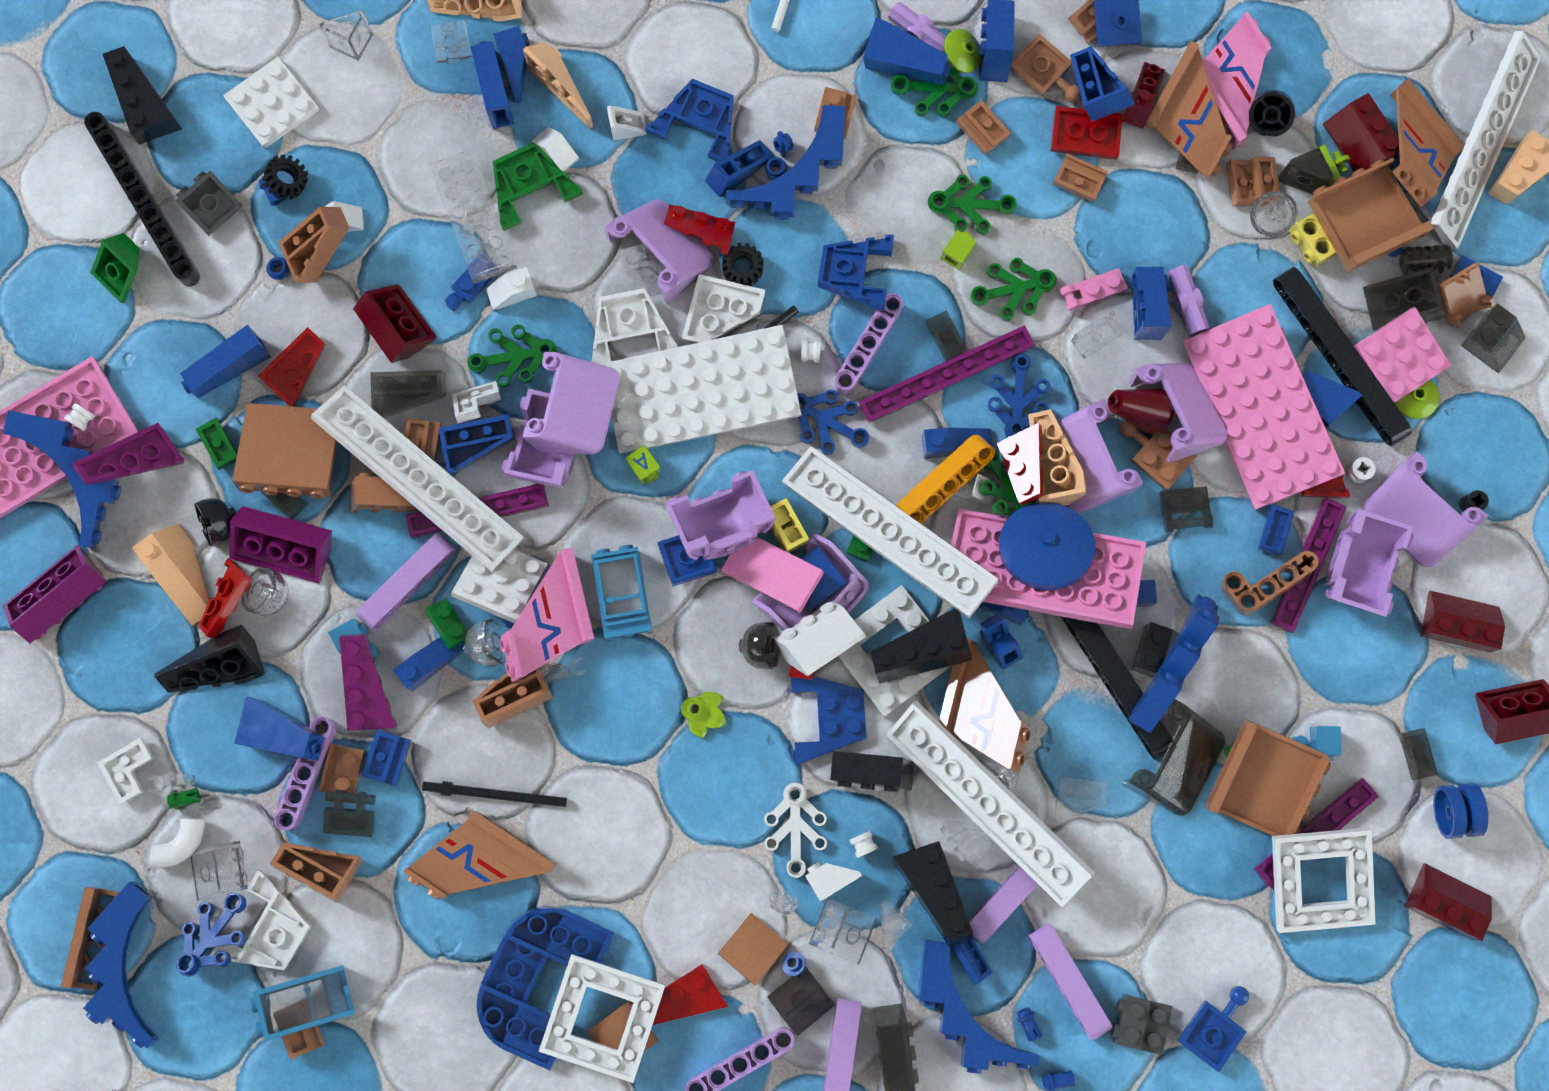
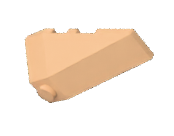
(1061, 470)
(174, 565)

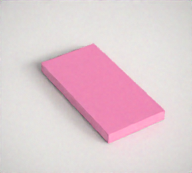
(774, 573)

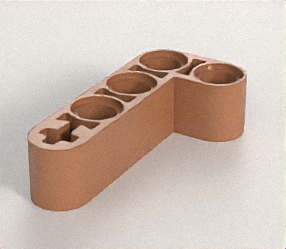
(1273, 580)

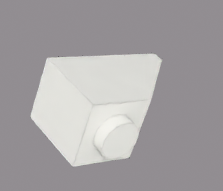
(511, 289)
(829, 878)

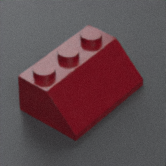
(1363, 133)
(394, 322)
(1463, 622)
(1515, 711)
(1451, 903)

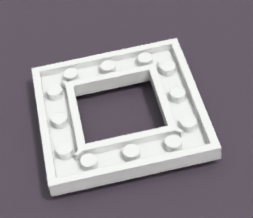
(887, 695)
(1360, 902)
(619, 1062)

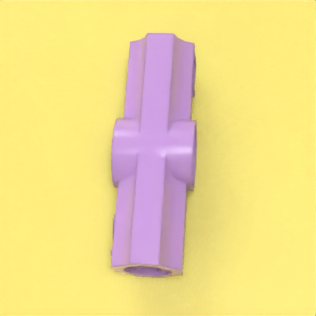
(917, 25)
(1188, 300)

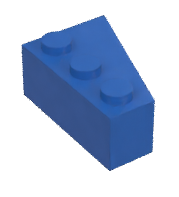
(998, 40)
(1098, 85)
(1150, 303)
(474, 440)

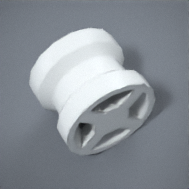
(810, 351)
(79, 417)
(1356, 474)
(863, 844)

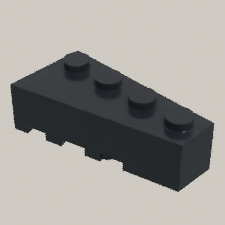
(141, 104)
(924, 649)
(933, 885)

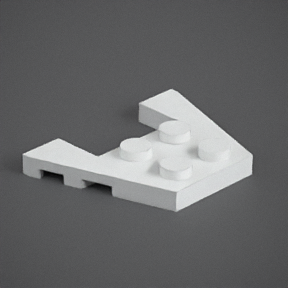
(626, 317)
(276, 932)

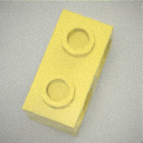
(1309, 242)
(787, 527)

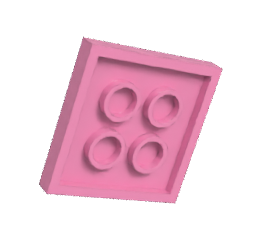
(1403, 354)

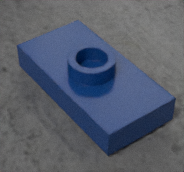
(1490, 279)
(1275, 530)
(972, 961)

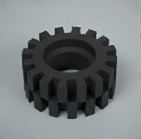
(291, 167)
(742, 252)

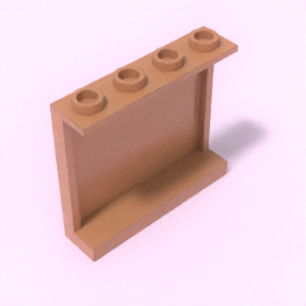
(1367, 215)
(284, 452)
(1268, 780)

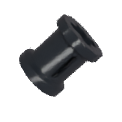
(1479, 498)

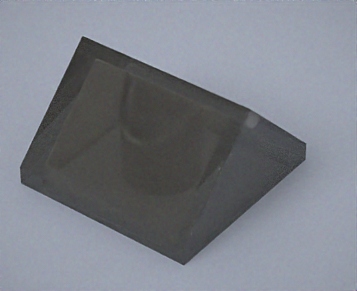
(1307, 172)
(801, 1001)

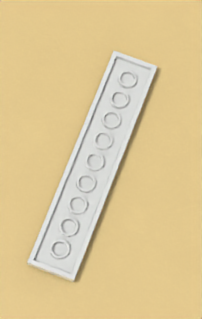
(1486, 140)
(417, 478)
(890, 532)
(990, 804)

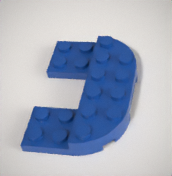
(516, 967)

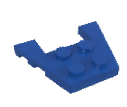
(702, 109)
(845, 266)
(839, 717)

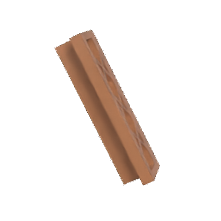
(81, 938)

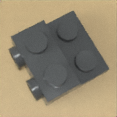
(208, 202)
(1141, 1024)

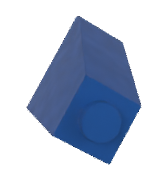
(1329, 396)

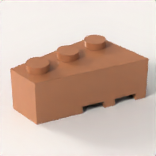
(314, 243)
(376, 494)
(508, 698)
(318, 869)

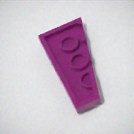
(133, 455)
(363, 689)

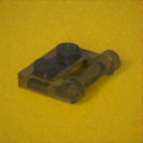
(1185, 501)

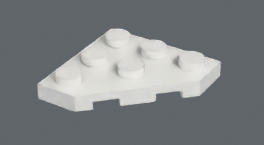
(719, 308)

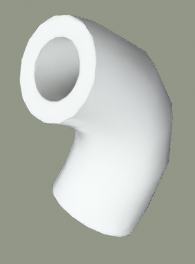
(181, 847)

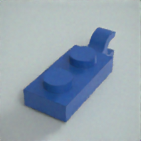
(464, 290)

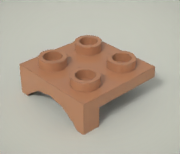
(1464, 295)

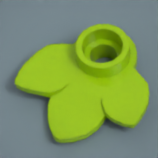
(707, 714)

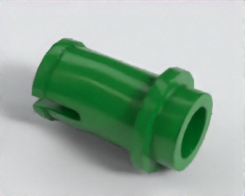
(183, 798)

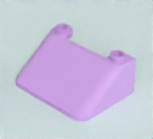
(680, 254)
(1192, 404)
(576, 408)
(1100, 474)
(1412, 502)
(846, 596)

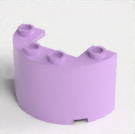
(529, 464)
(724, 520)
(1365, 561)

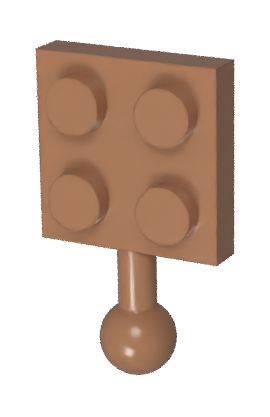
(1043, 66)
(1153, 455)

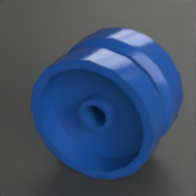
(1460, 811)

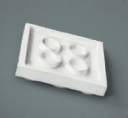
(271, 102)
(504, 589)

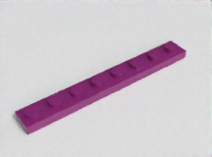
(946, 374)

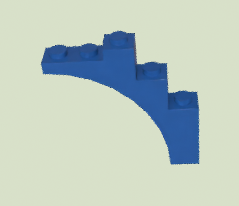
(804, 175)
(53, 438)
(1178, 663)
(114, 999)
(978, 1046)

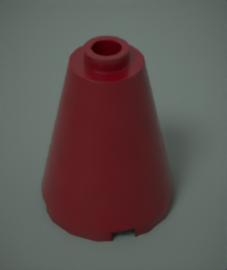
(1143, 408)

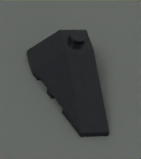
(223, 660)

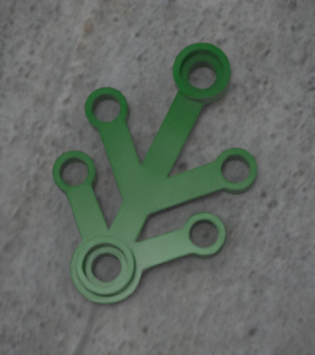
(937, 91)
(968, 203)
(1016, 287)
(515, 355)
(1007, 493)

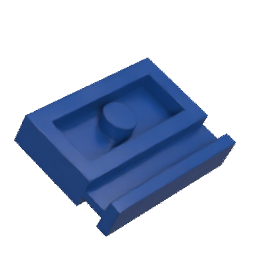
(386, 758)

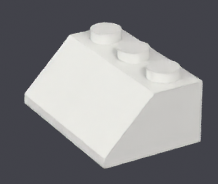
(819, 638)

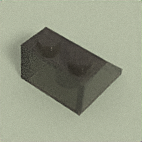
(1495, 338)

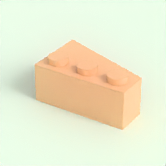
(1523, 169)

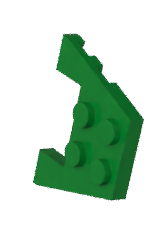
(524, 173)

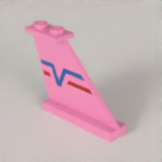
(1235, 74)
(550, 621)

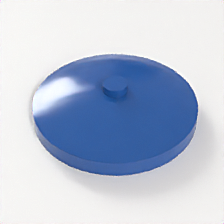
(1046, 546)

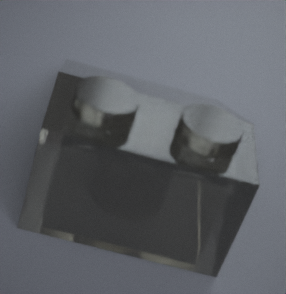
(1397, 295)

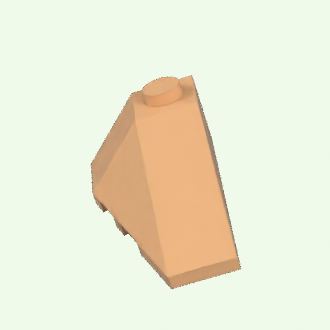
(495, 9)
(549, 68)

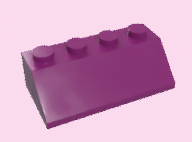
(279, 544)
(53, 595)

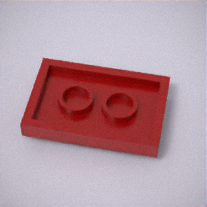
(1078, 135)

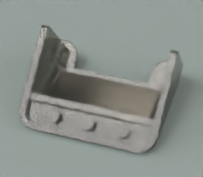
(1184, 765)

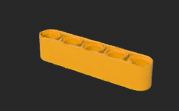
(947, 478)

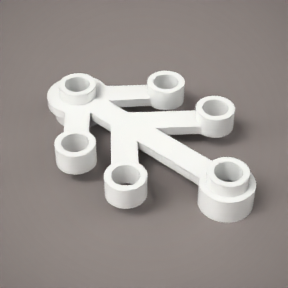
(795, 825)

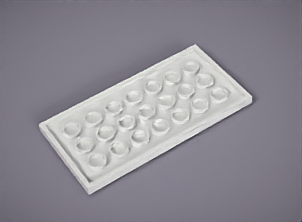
(703, 389)

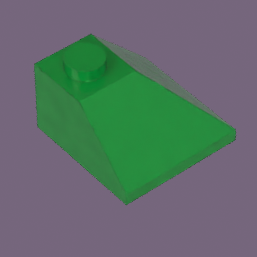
(116, 265)

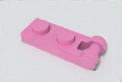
(1094, 289)

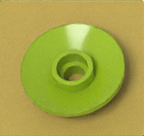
(962, 50)
(1416, 407)

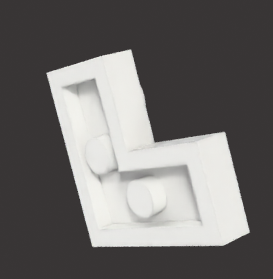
(467, 402)
(119, 769)

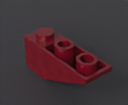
(1144, 95)

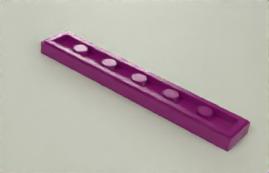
(502, 503)
(1317, 541)
(1331, 818)

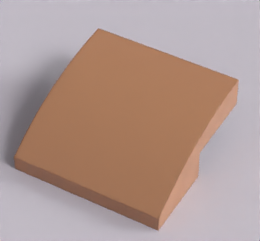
(1251, 179)
(753, 949)
(611, 1029)

